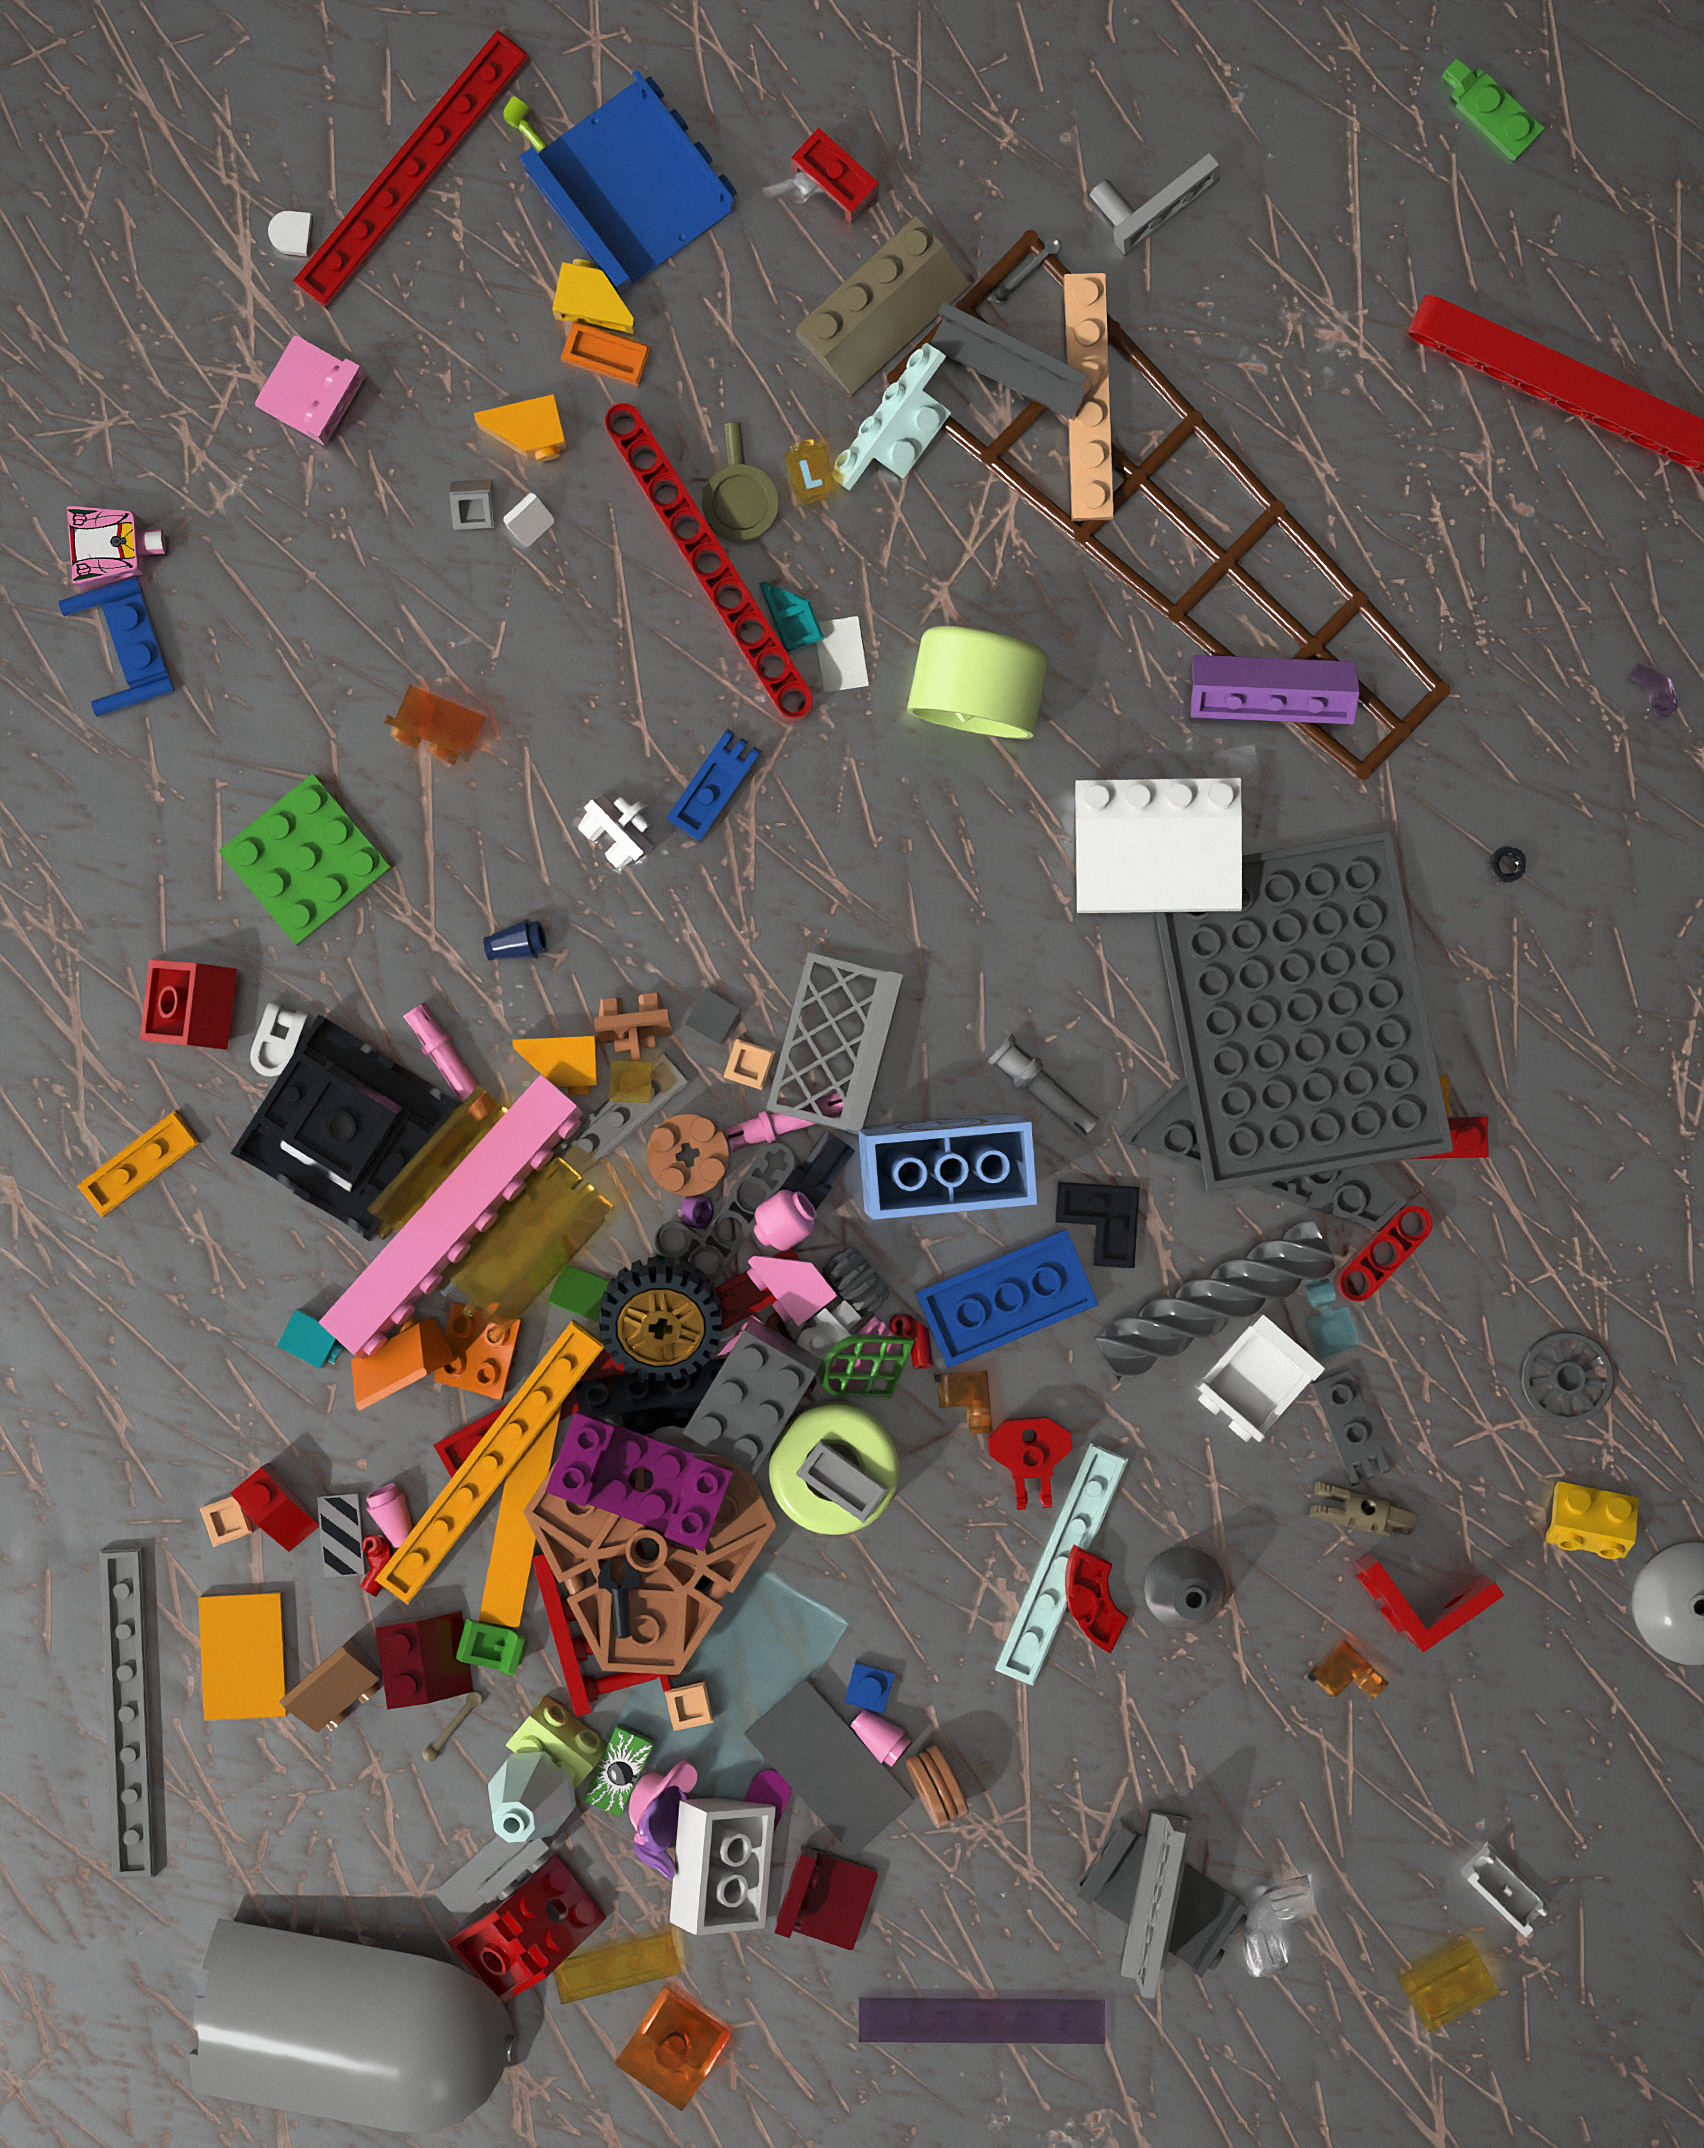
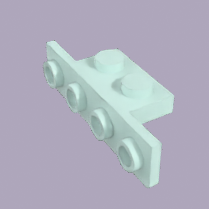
(900, 425)

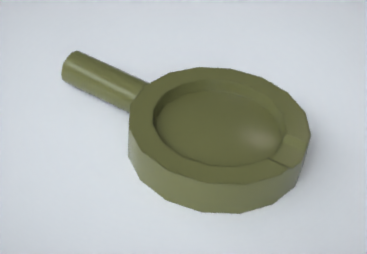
(739, 498)

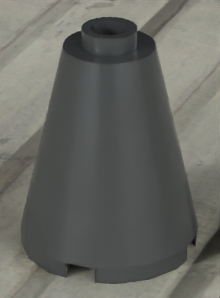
(1177, 1575)

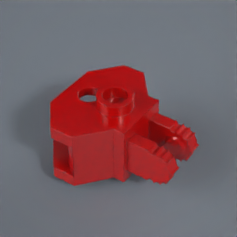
(1031, 1457)

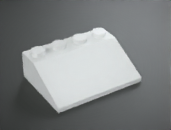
(1158, 845)

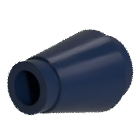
(518, 941)

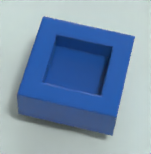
(869, 1687)

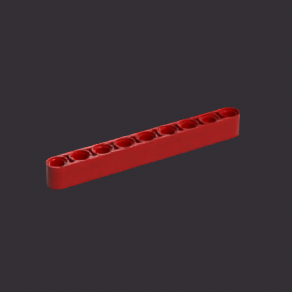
(1560, 380)
(706, 543)

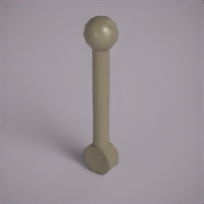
(473, 1700)

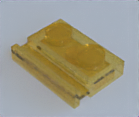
(1448, 1985)

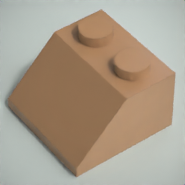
(333, 1686)

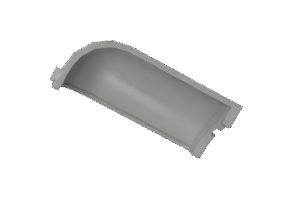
(345, 2031)

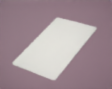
(842, 655)

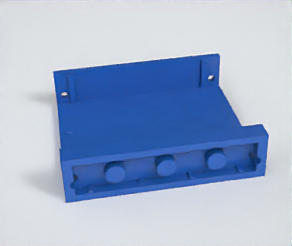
(631, 184)

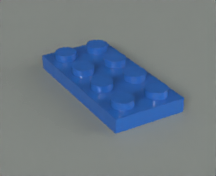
(1007, 1298)

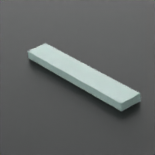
(1046, 1594)

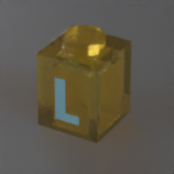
(810, 472)

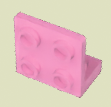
(310, 389)

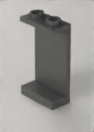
(1203, 1912)

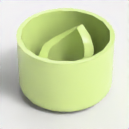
(978, 682)
(832, 1423)

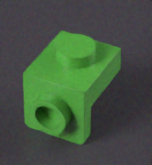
(491, 1646)

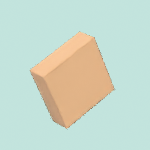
(749, 1064)
(226, 1521)
(689, 1705)

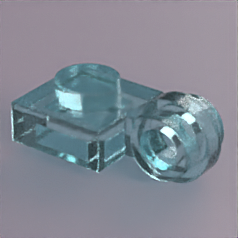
(1333, 1328)

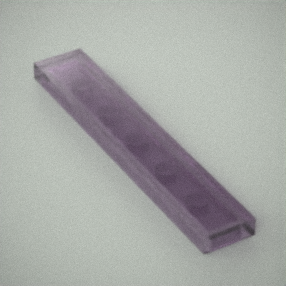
(982, 2020)

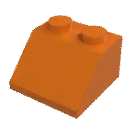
(401, 1361)

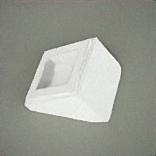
(529, 520)

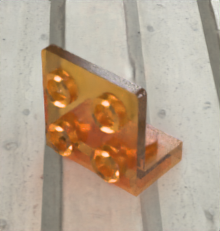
(437, 723)

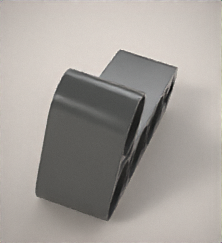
(735, 1208)

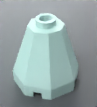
(530, 1797)

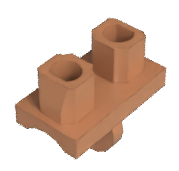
(632, 1030)

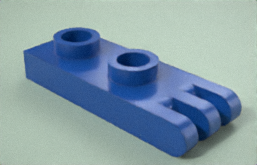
(712, 787)

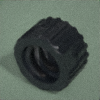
(1520, 862)

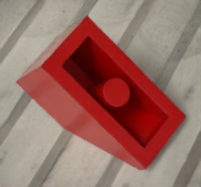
(275, 1507)

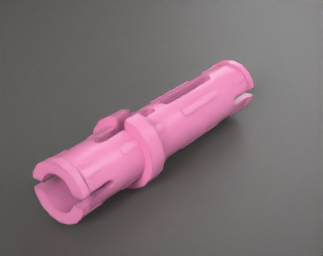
(441, 1050)
(773, 1124)

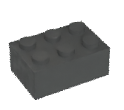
(753, 1396)

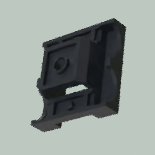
(347, 1077)

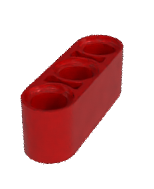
(1401, 1243)

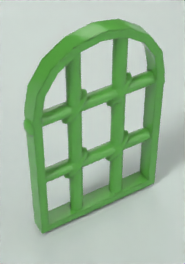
(874, 1374)

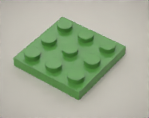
(305, 859)

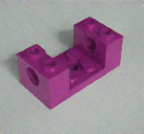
(597, 1470)

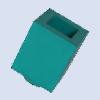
(310, 1340)

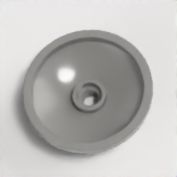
(1666, 1600)

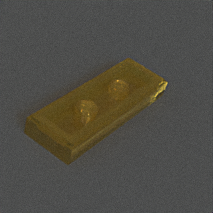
(617, 1967)

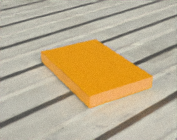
(242, 1655)

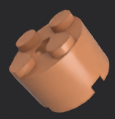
(669, 1141)

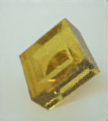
(630, 1082)

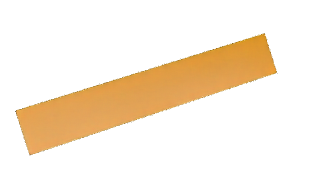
(513, 1536)

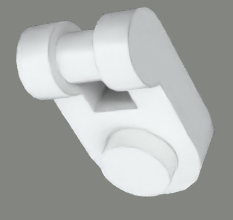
(269, 1052)

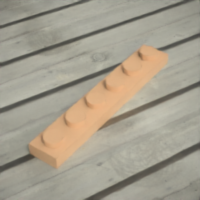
(1091, 428)

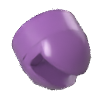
(703, 1215)

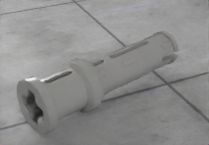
(1029, 1073)

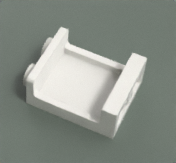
(1257, 1378)

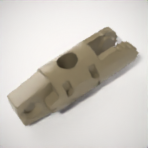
(1381, 1516)

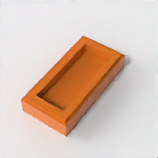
(605, 353)

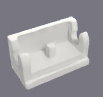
(1505, 1888)

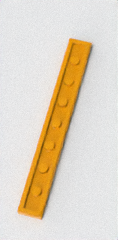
(490, 1461)

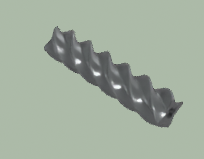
(1207, 1304)

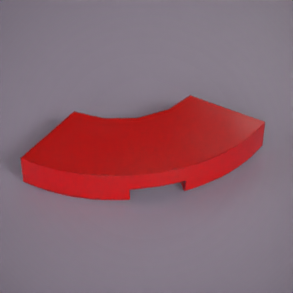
(1090, 1598)

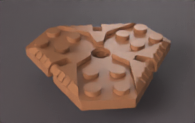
(667, 1609)

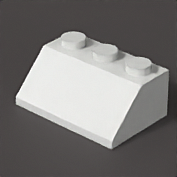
(722, 1865)

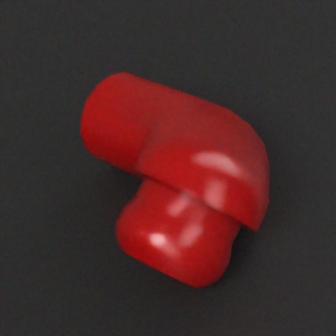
(909, 1327)
(378, 1554)

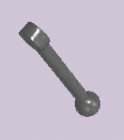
(1052, 246)

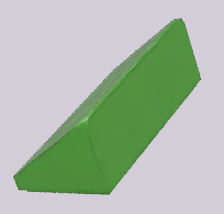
(578, 1292)

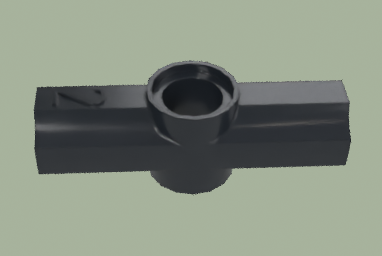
(820, 1169)

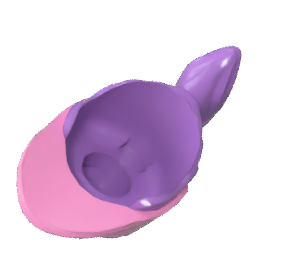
(656, 1813)

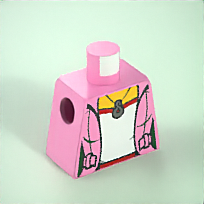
(109, 545)

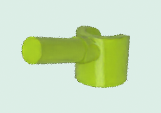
(514, 115)

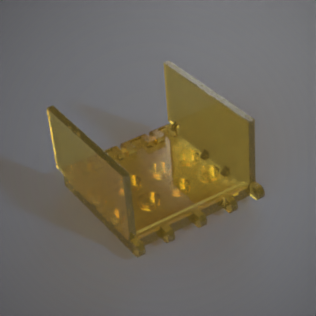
(531, 1234)

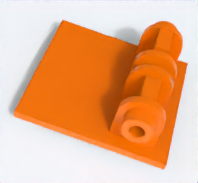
(479, 1363)

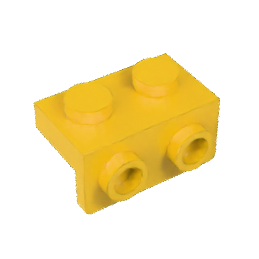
(1593, 1520)

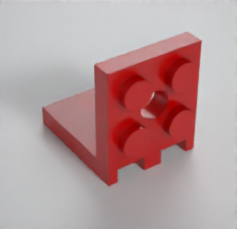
(1436, 1622)
(519, 1941)

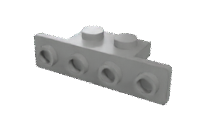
(495, 1871)

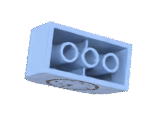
(947, 1165)

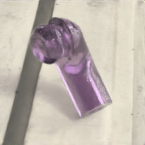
(1659, 689)

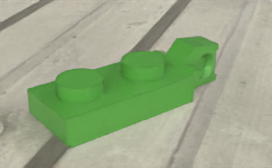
(1492, 109)

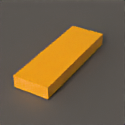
(138, 1164)

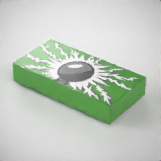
(618, 1770)

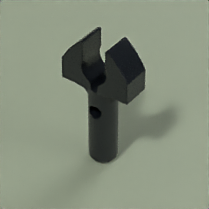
(620, 1596)

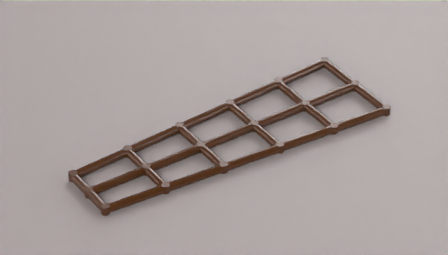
(1224, 561)

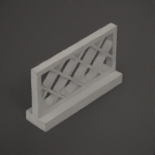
(869, 1053)
(1156, 1900)

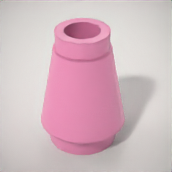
(391, 1513)
(881, 1737)

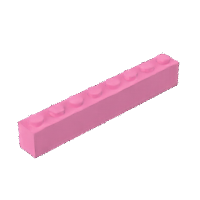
(451, 1218)

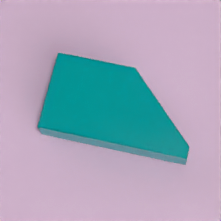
(792, 618)

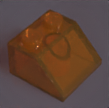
(672, 2048)

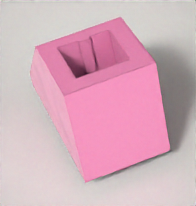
(794, 1283)

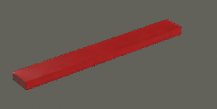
(411, 169)

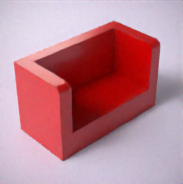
(836, 174)

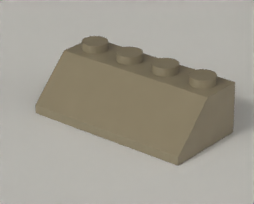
(882, 306)

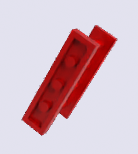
(574, 1650)

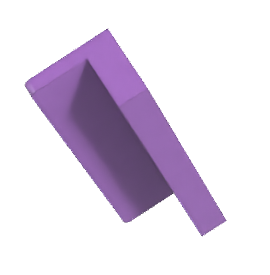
(1274, 689)

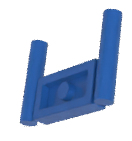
(133, 641)

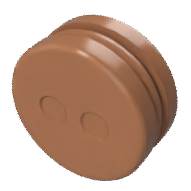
(937, 1786)

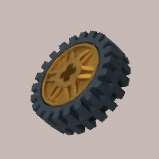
(660, 1291)

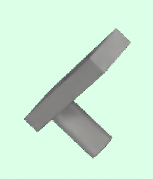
(1136, 226)

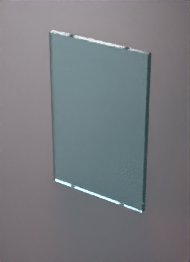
(749, 1661)

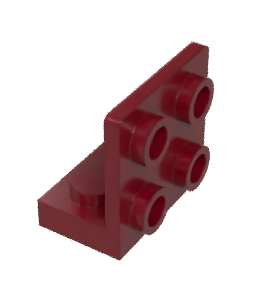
(826, 1899)

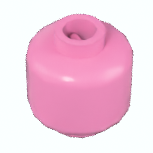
(784, 1220)

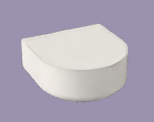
(291, 232)

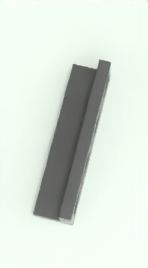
(1011, 362)

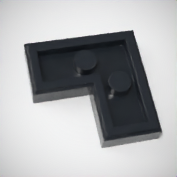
(1113, 1213)

